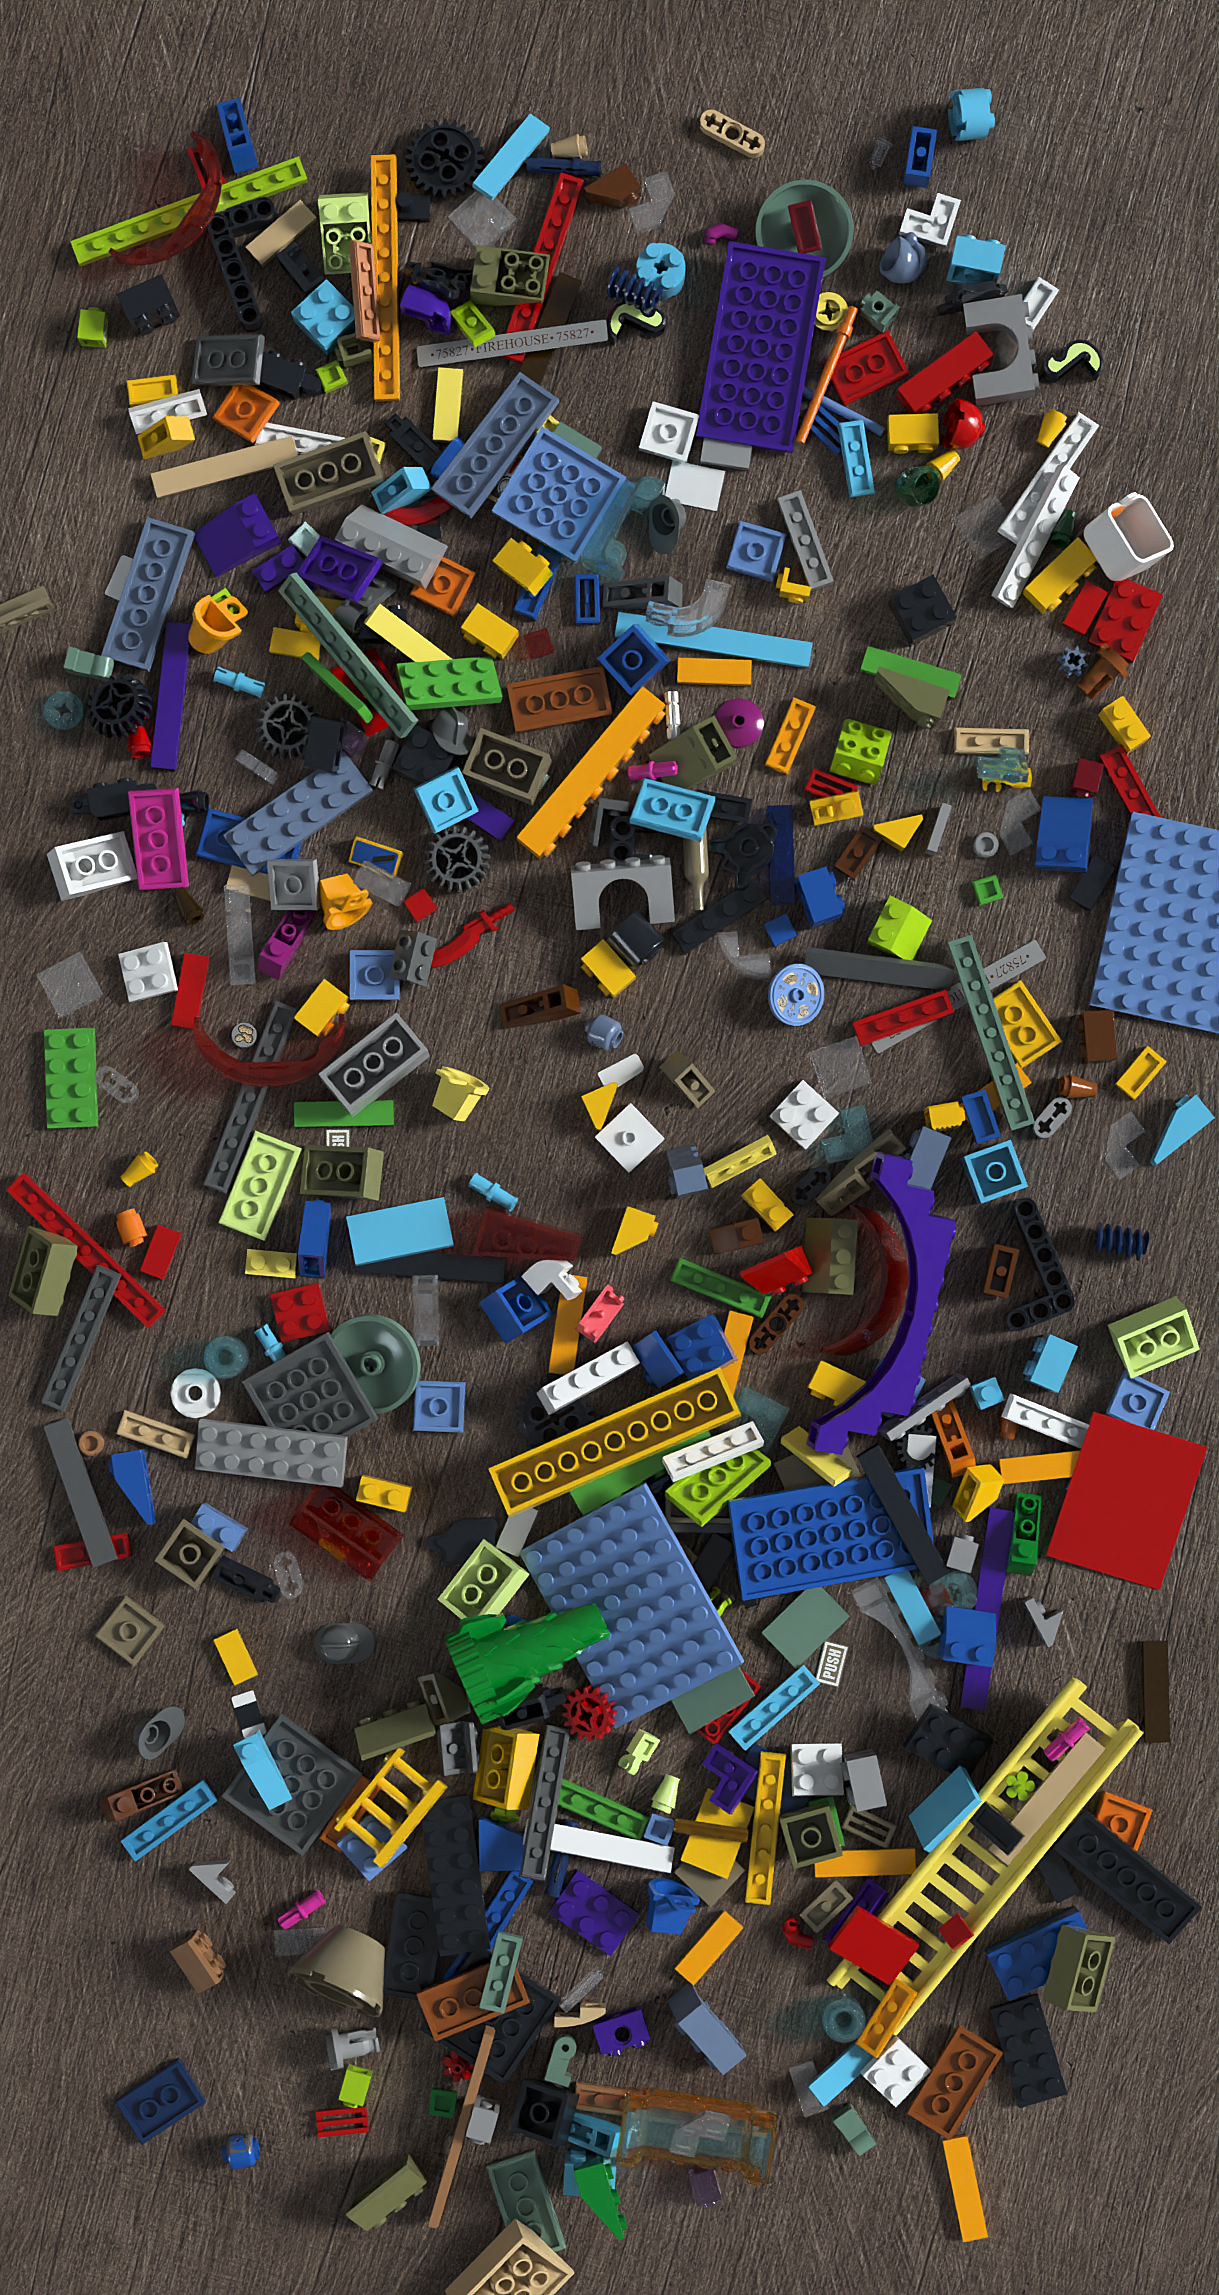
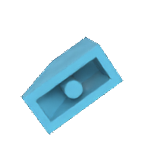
(401, 489)

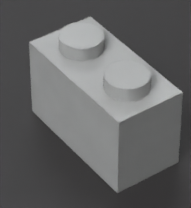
(483, 2120)

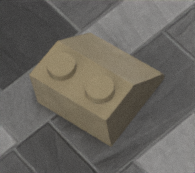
(190, 1554)

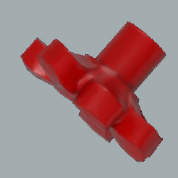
(453, 2063)

